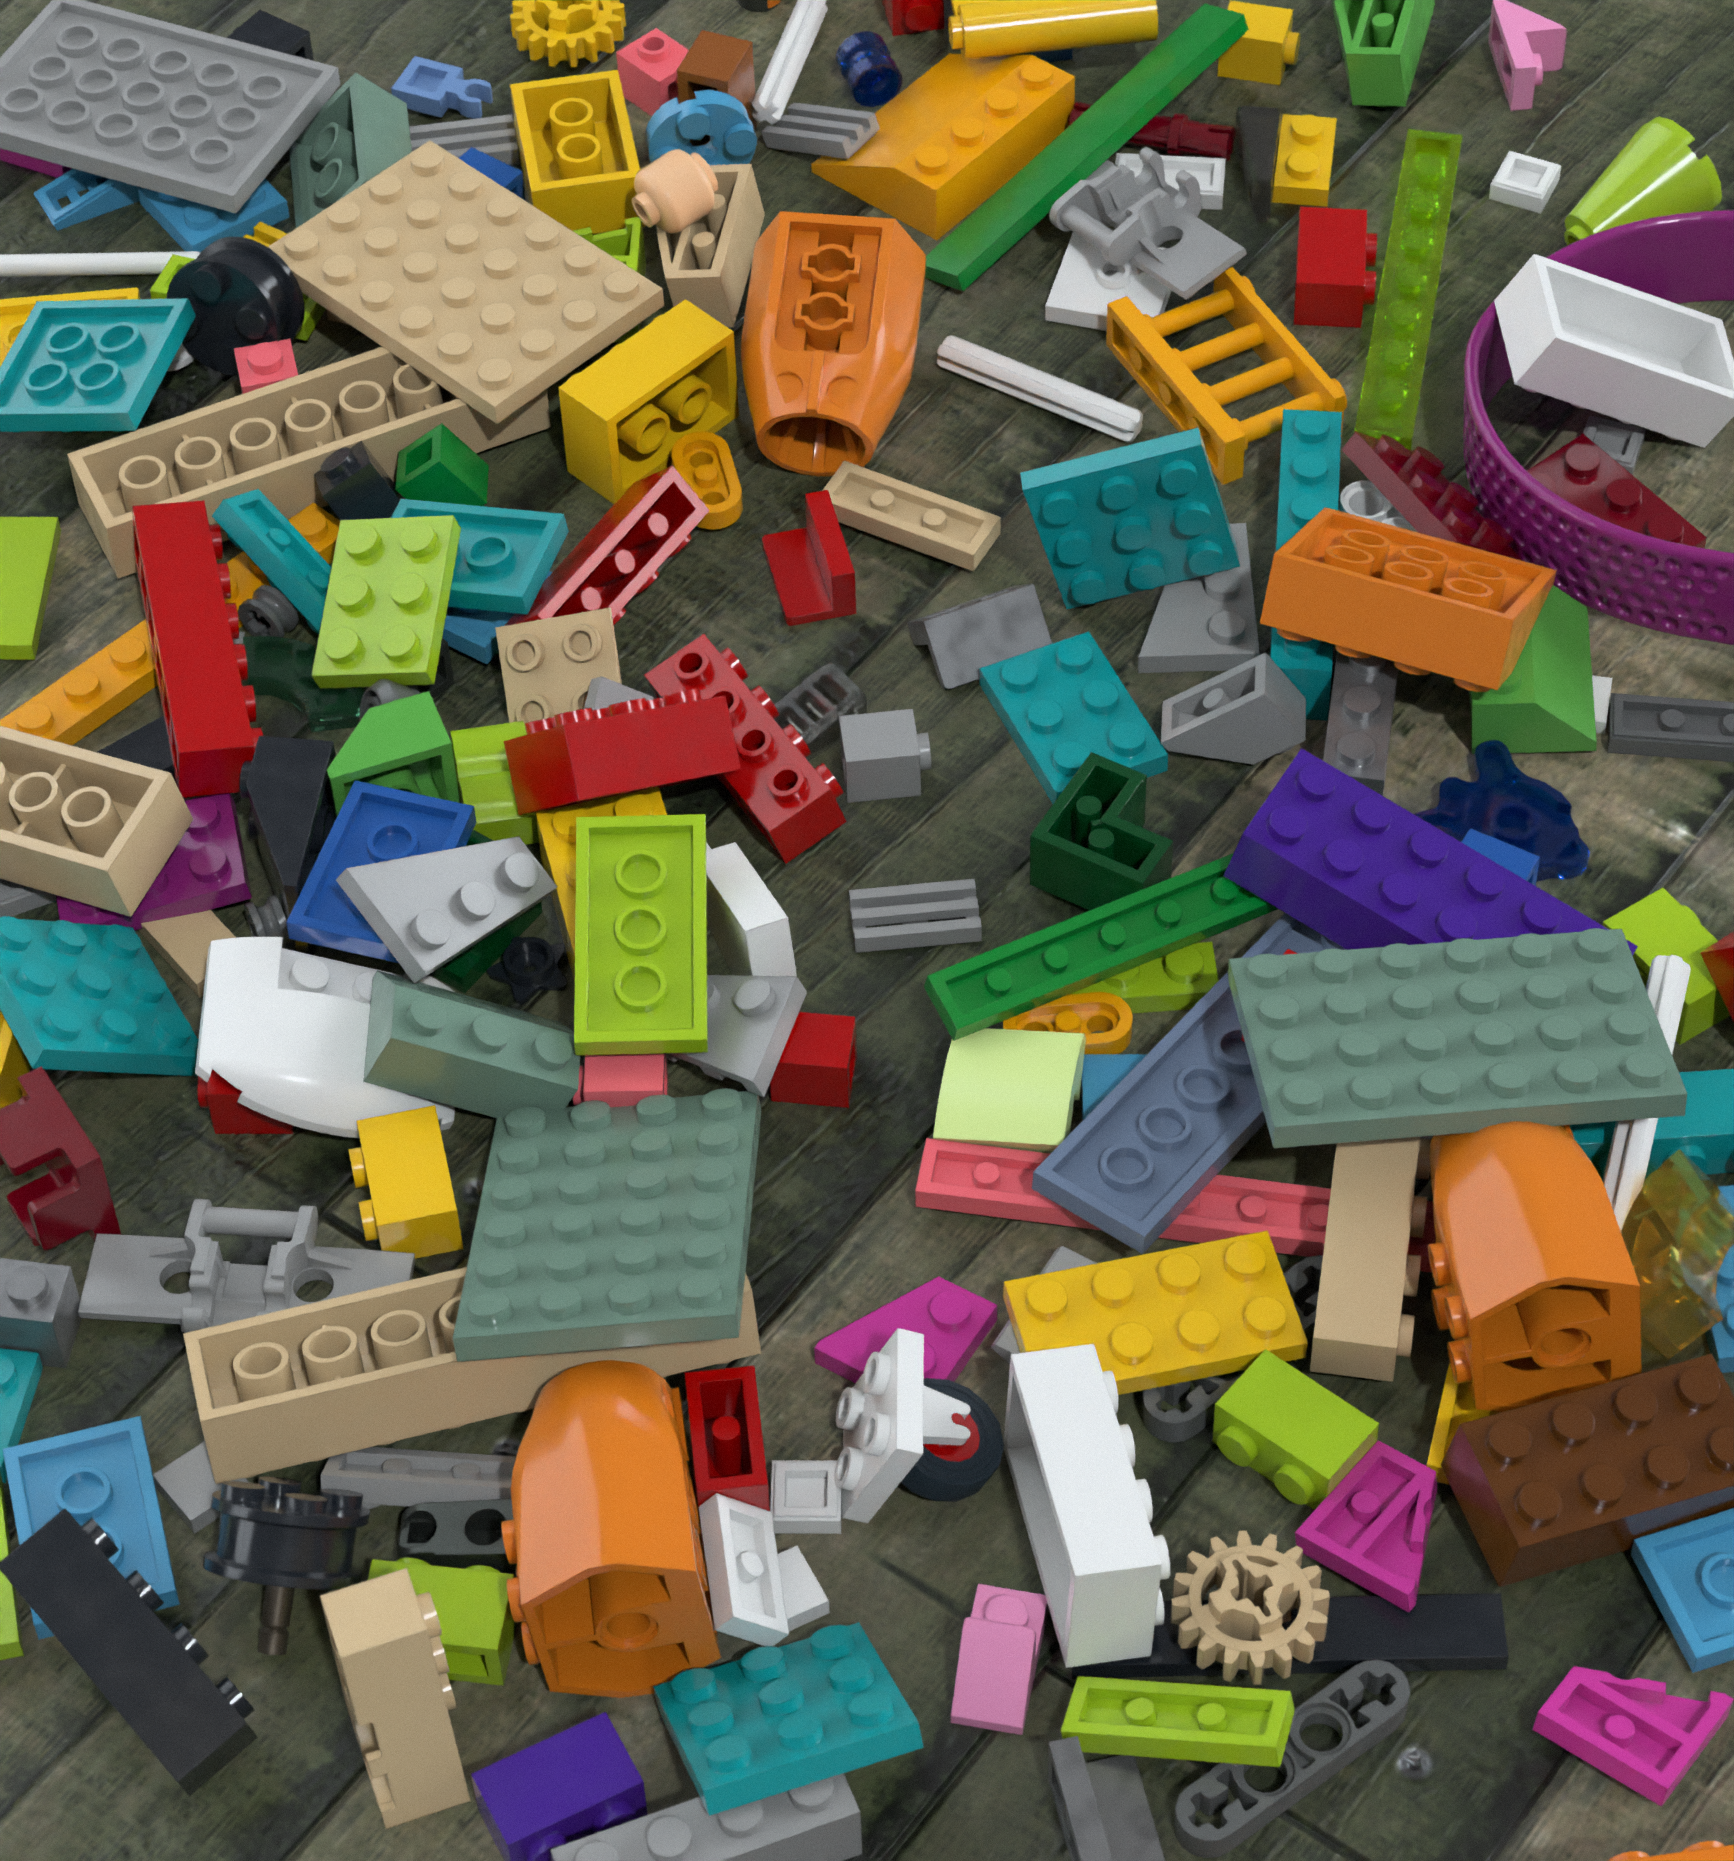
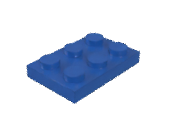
(371, 828)

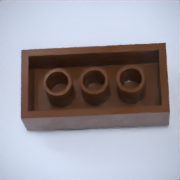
(1595, 1468)

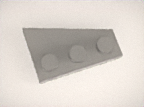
(1205, 620)
(446, 899)
(747, 1027)

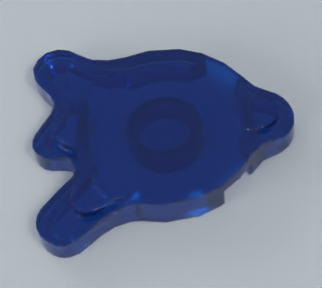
(1513, 810)

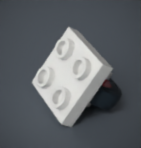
(911, 1432)

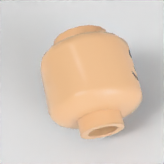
(674, 191)

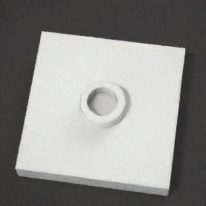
(1090, 282)

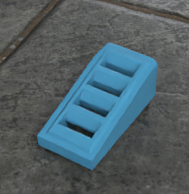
(98, 201)

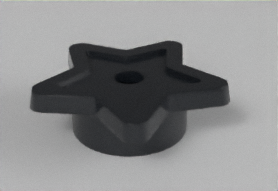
(525, 953)

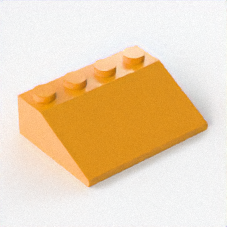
(955, 138)

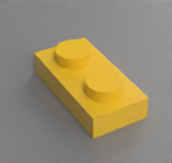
(1304, 160)

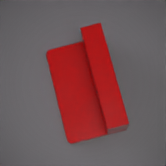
(812, 566)

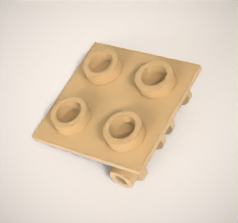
(552, 662)

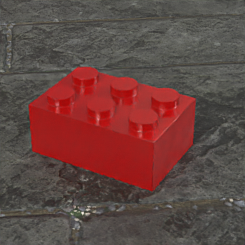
(620, 750)

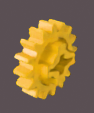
(567, 28)

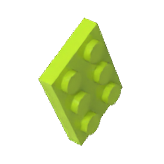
(386, 601)

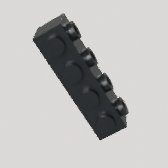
(128, 1651)

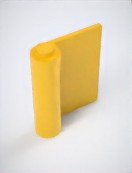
(1034, 26)

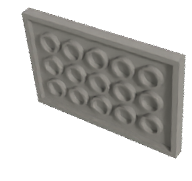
(155, 102)

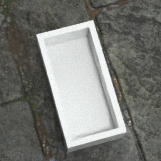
(1617, 351)
(1084, 1505)

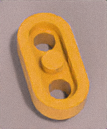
(710, 471)
(1085, 1015)

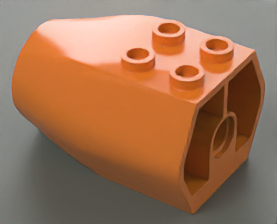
(829, 336)
(1529, 1266)
(608, 1535)

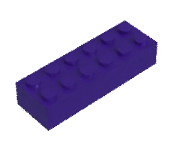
(1380, 873)

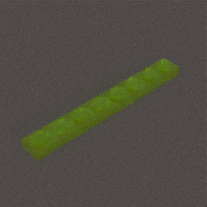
(1409, 287)

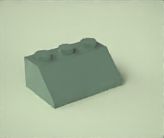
(347, 145)
(466, 1050)

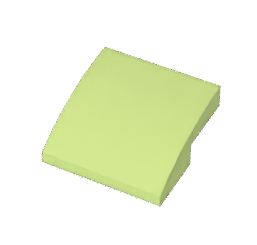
(1010, 1089)

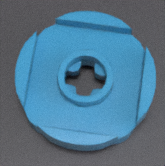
(709, 114)

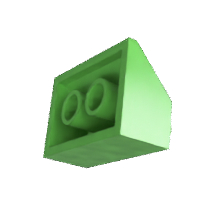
(1550, 691)

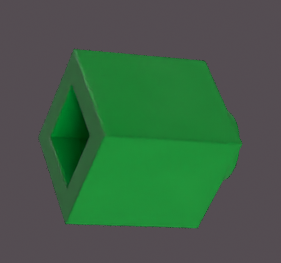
(442, 470)

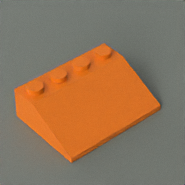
(1405, 598)

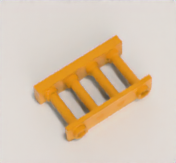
(1190, 404)

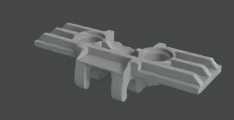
(1145, 216)
(130, 1270)

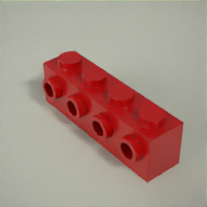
(622, 550)
(776, 782)

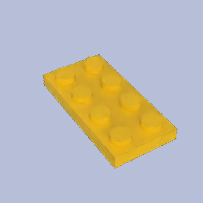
(1165, 1312)

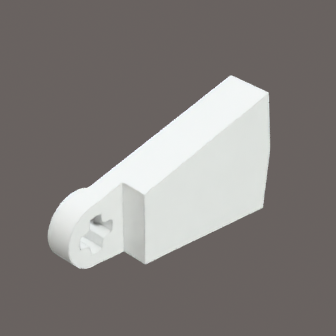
(746, 917)

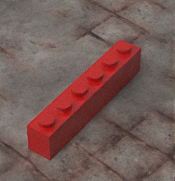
(194, 646)

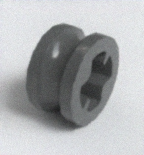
(268, 613)
(268, 920)

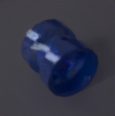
(869, 69)

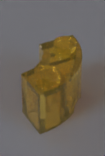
(1676, 1246)

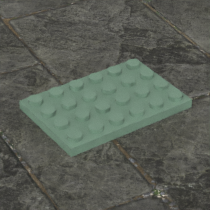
(1452, 1037)
(612, 1227)

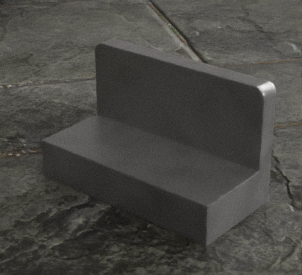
(981, 633)
(1101, 1806)

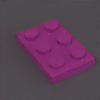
(199, 875)

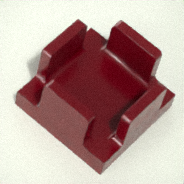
(75, 1190)

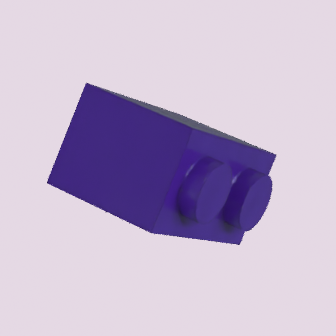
(559, 1791)

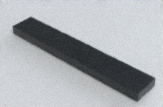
(1434, 1636)

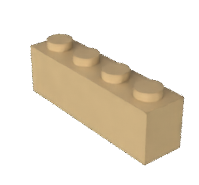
(1368, 1258)

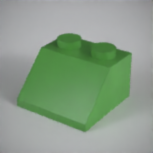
(397, 748)

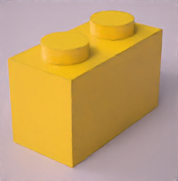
(408, 1183)

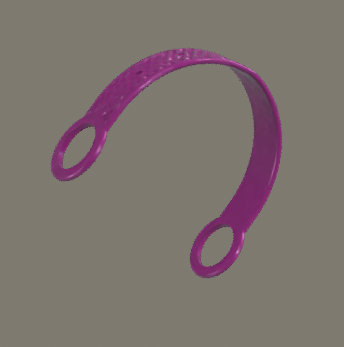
(1597, 562)

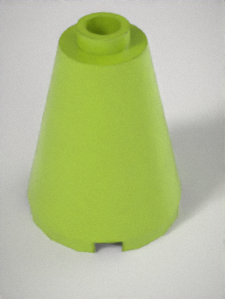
(1647, 180)

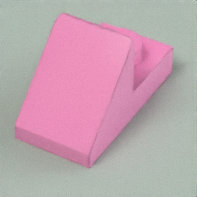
(1523, 49)
(998, 1659)

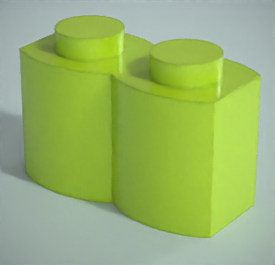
(487, 782)

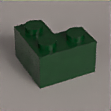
(1094, 838)

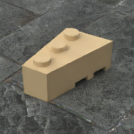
(714, 255)
(397, 1694)

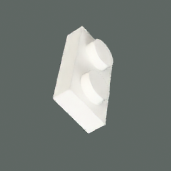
(743, 1570)

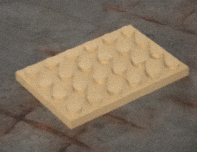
(466, 280)

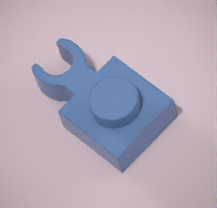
(436, 86)

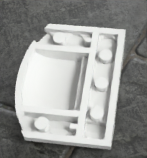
(295, 1036)

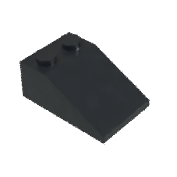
(289, 812)

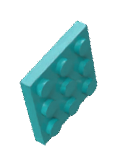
(90, 363)
(1131, 518)
(90, 1000)
(786, 1717)

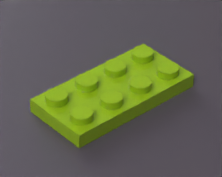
(641, 935)

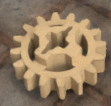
(1247, 1611)

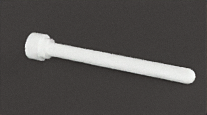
(87, 263)

